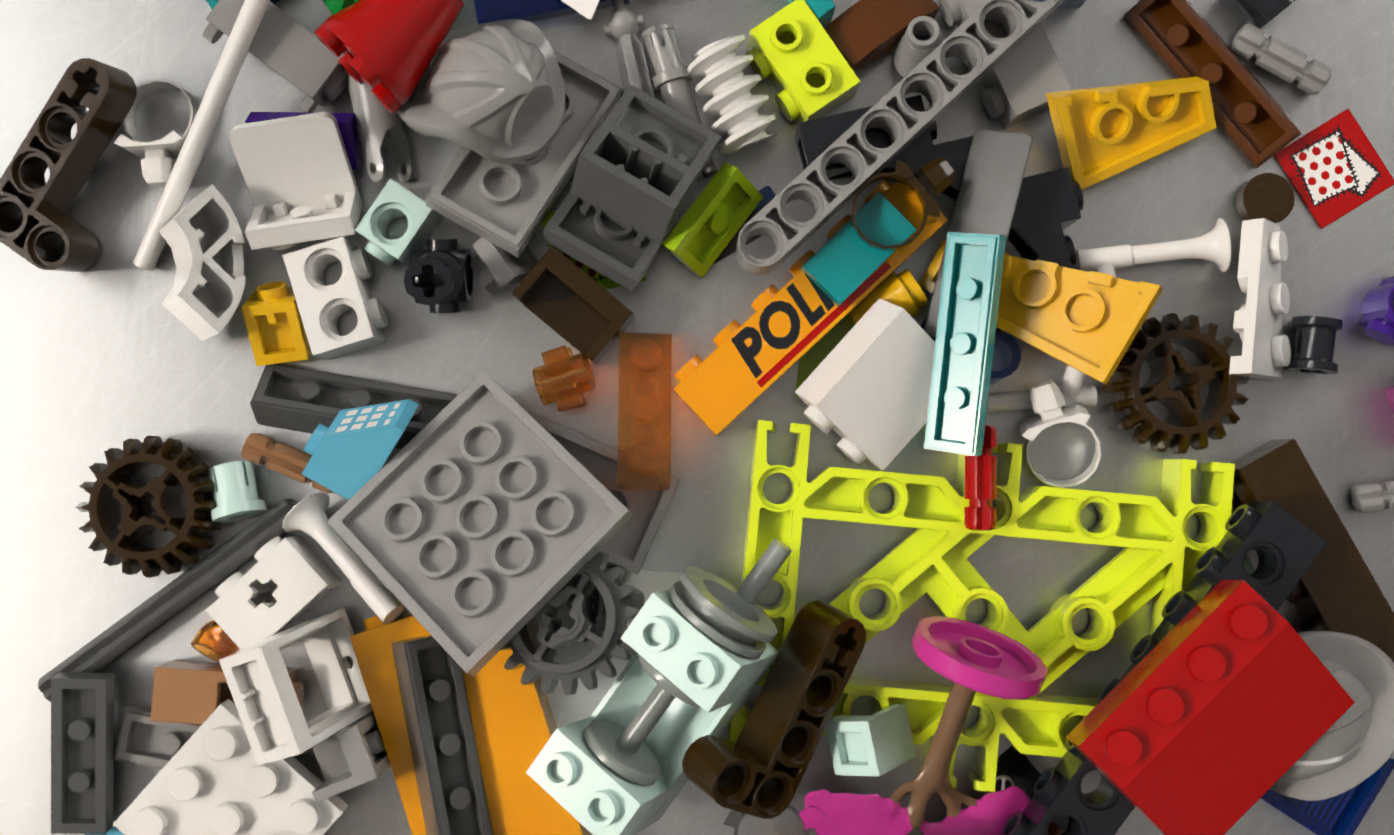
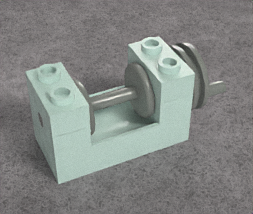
(691, 673)

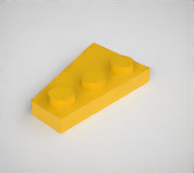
(1126, 124)

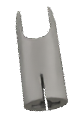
(379, 129)

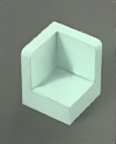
(870, 742)

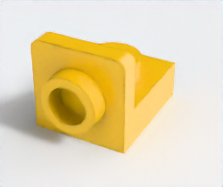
(275, 325)

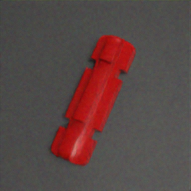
(982, 485)

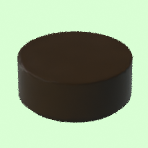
(1265, 197)

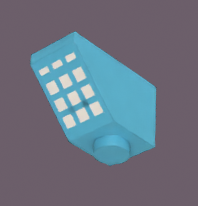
(356, 445)

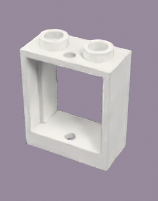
(268, 698)

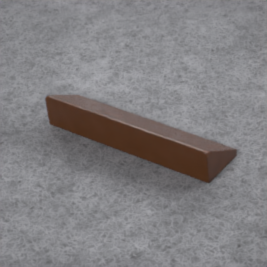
(1238, 98)

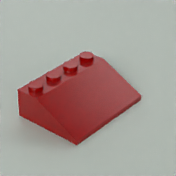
(1212, 714)

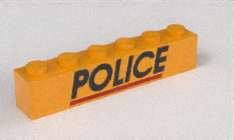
(783, 327)

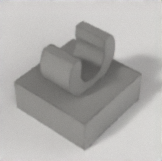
(503, 266)

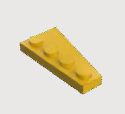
(1067, 311)

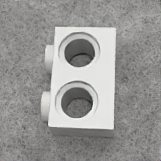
(323, 305)

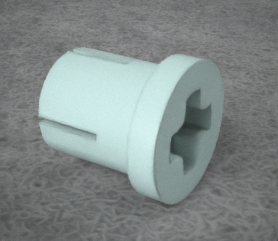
(235, 492)

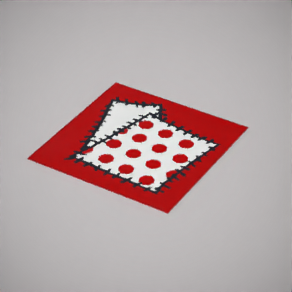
(1335, 168)

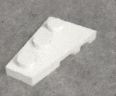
(1260, 319)

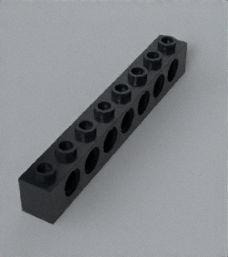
(1284, 555)

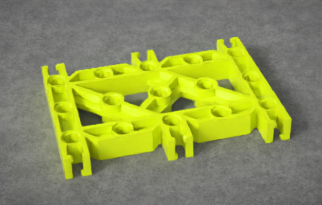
(935, 562)

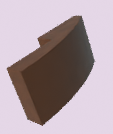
(872, 26)

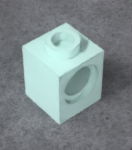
(392, 203)

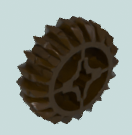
(1185, 399)
(124, 535)

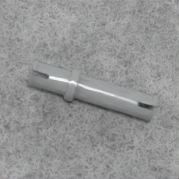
(672, 77)

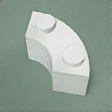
(207, 262)

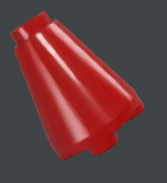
(389, 43)

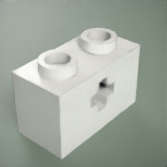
(301, 583)

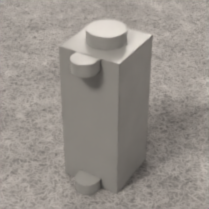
(287, 50)

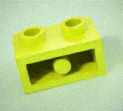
(801, 63)

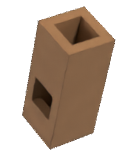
(194, 689)

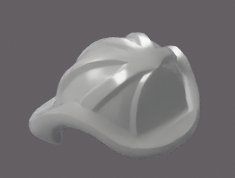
(491, 91)
(1362, 736)

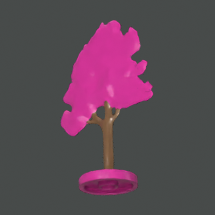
(976, 662)

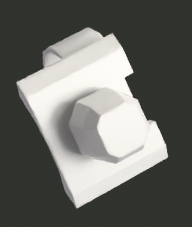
(155, 155)
(1047, 401)

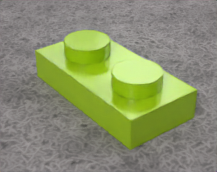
(713, 219)

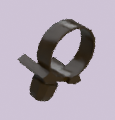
(933, 178)

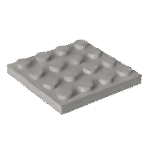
(479, 522)

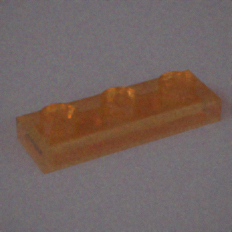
(644, 411)

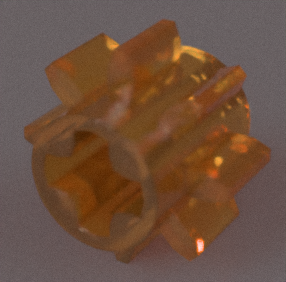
(564, 378)

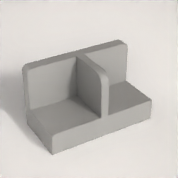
(350, 757)

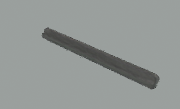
(173, 597)

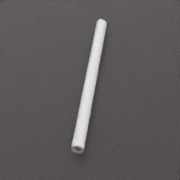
(201, 130)

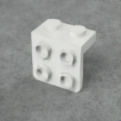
(296, 180)

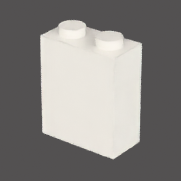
(873, 385)

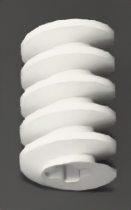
(731, 95)

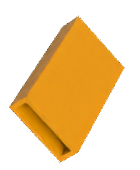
(508, 725)

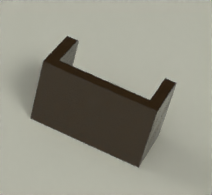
(573, 305)

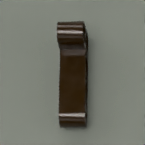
(44, 205)
(787, 719)

